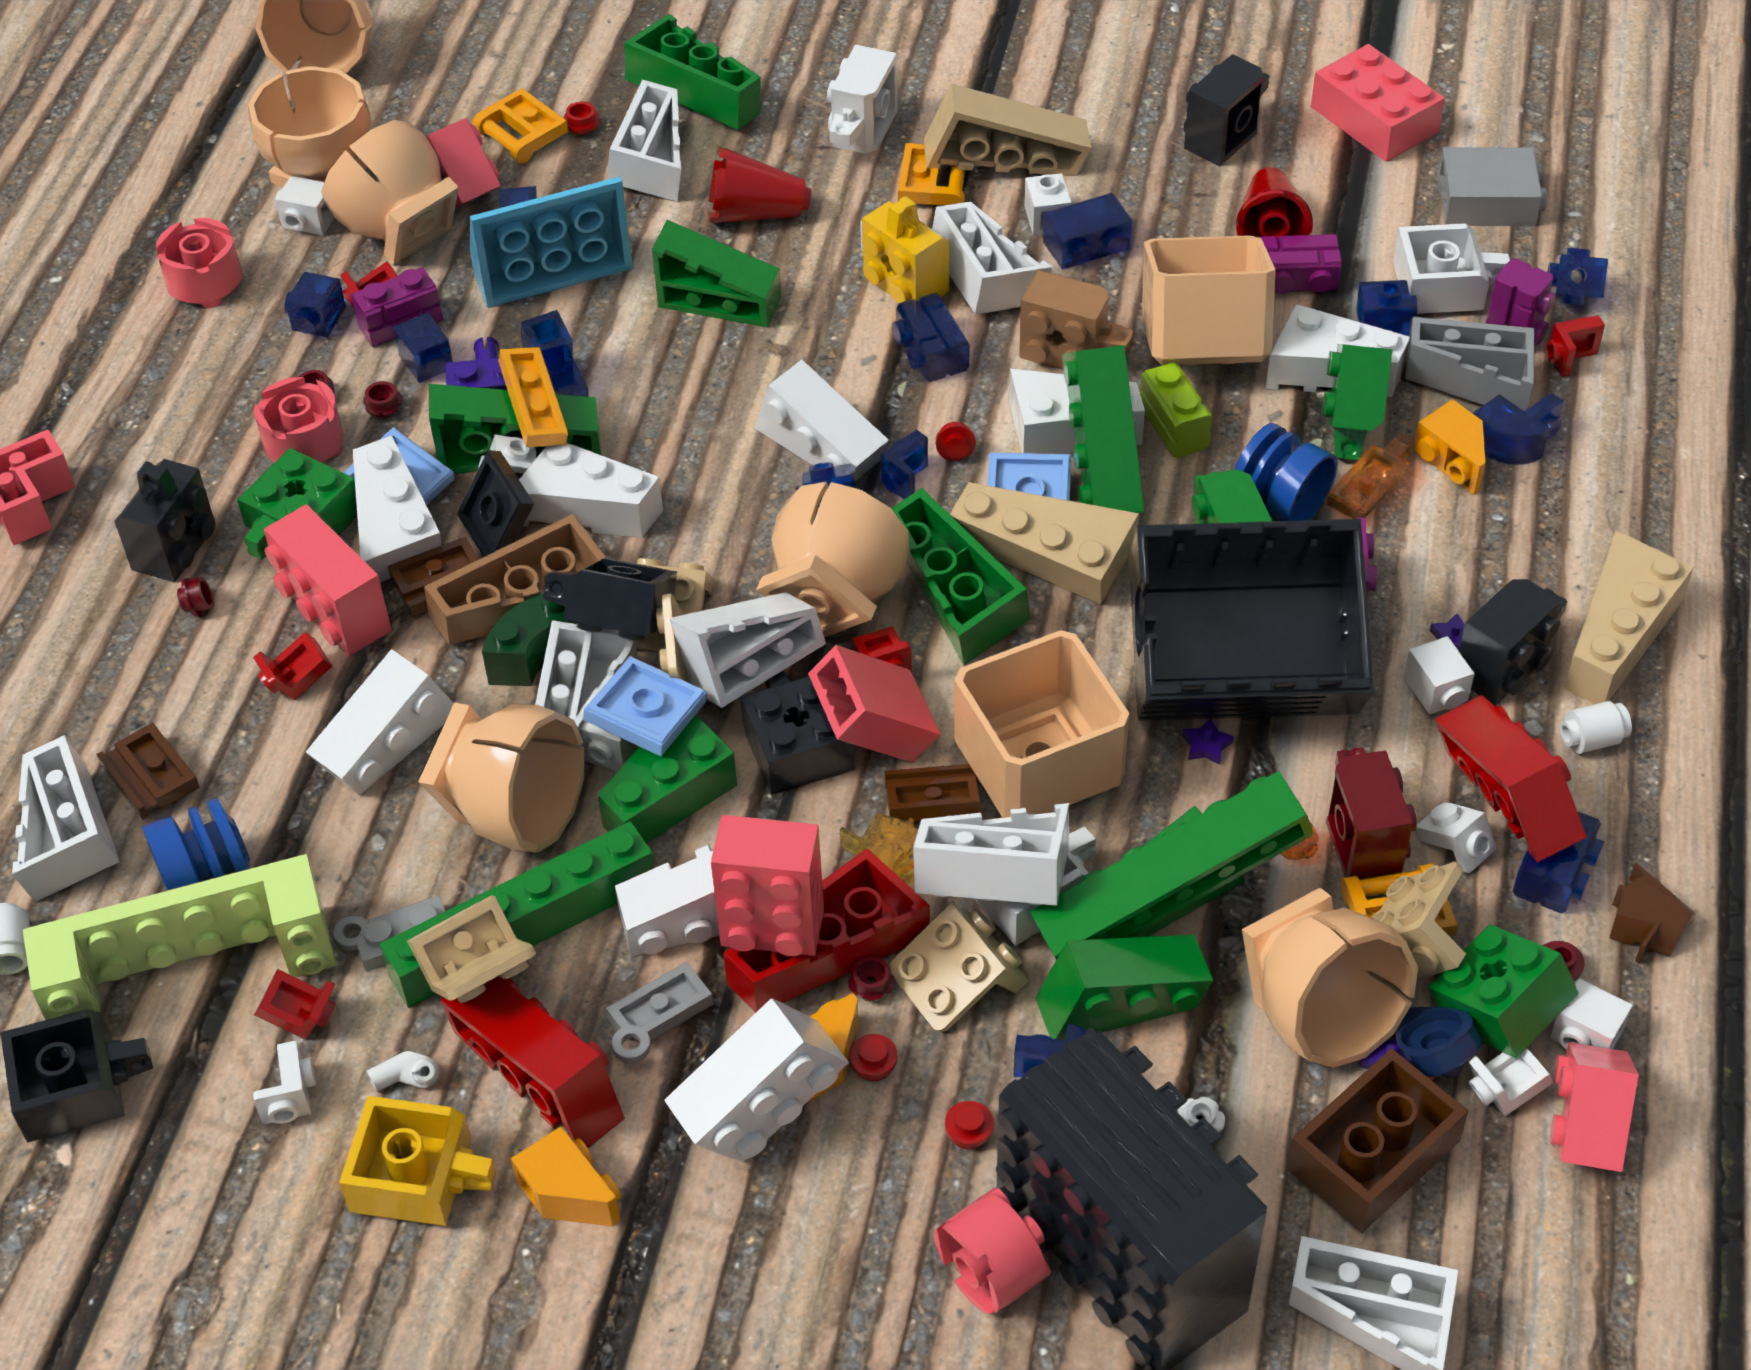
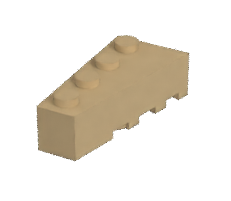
(1004, 135)

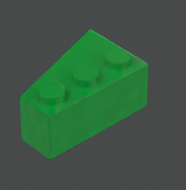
(712, 278)
(668, 788)
(1122, 982)

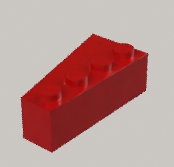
(1513, 775)
(863, 916)
(539, 1058)

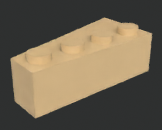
(1050, 537)
(1628, 611)

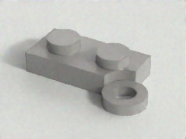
(383, 928)
(656, 1010)

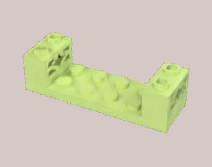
(177, 925)

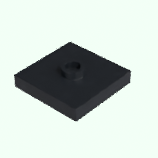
(495, 505)

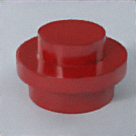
(581, 118)
(955, 441)
(873, 1057)
(969, 1124)

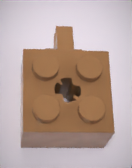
(1065, 317)

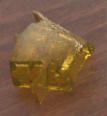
(887, 839)

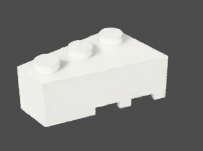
(649, 143)
(983, 261)
(1042, 412)
(389, 508)
(381, 723)
(993, 858)

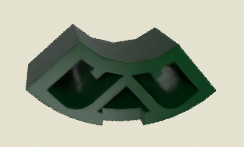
(519, 642)

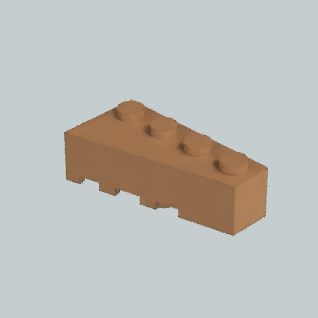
(478, 595)

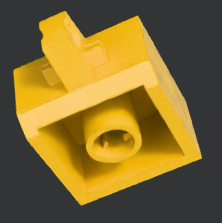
(904, 253)
(411, 1161)

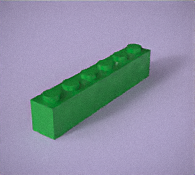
(1178, 866)
(538, 901)

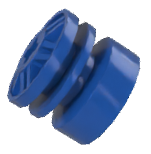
(1287, 474)
(200, 853)

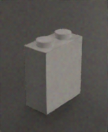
(1491, 186)

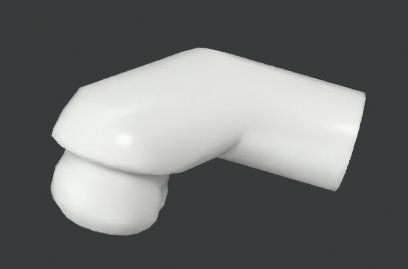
(404, 1068)

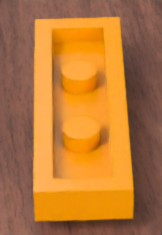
(532, 397)

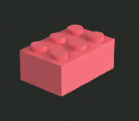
(1377, 102)
(327, 580)
(768, 885)

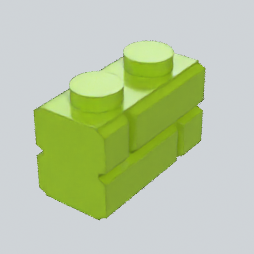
(1175, 410)

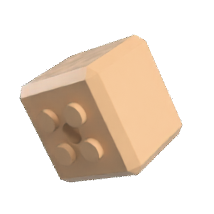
(1208, 299)
(1047, 703)

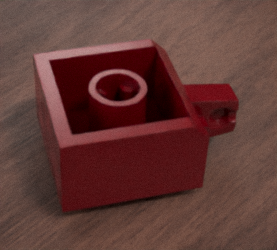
(1369, 815)

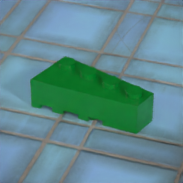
(702, 77)
(469, 418)
(1103, 428)
(961, 580)

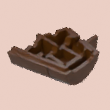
(1649, 915)

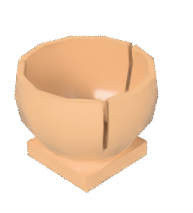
(315, 32)
(324, 122)
(407, 202)
(840, 559)
(508, 773)
(1319, 982)

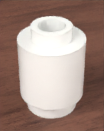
(1595, 726)
(12, 945)

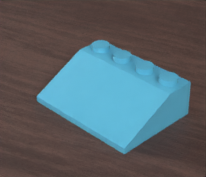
(550, 242)

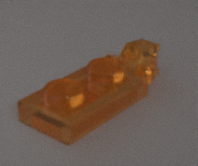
(1371, 478)

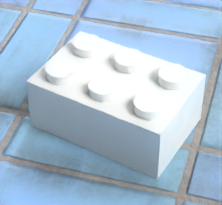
(756, 1081)

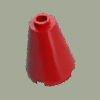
(753, 190)
(1273, 207)

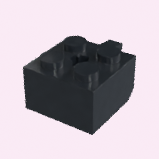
(1224, 109)
(165, 520)
(612, 596)
(1511, 638)
(793, 735)
(68, 1073)

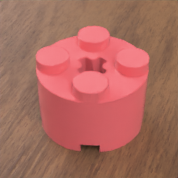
(199, 262)
(299, 418)
(993, 1251)

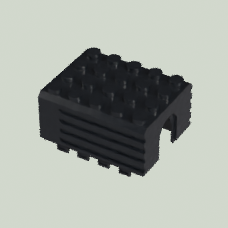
(1250, 619)
(1131, 1197)

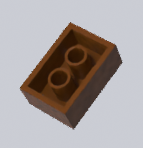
(1376, 1140)

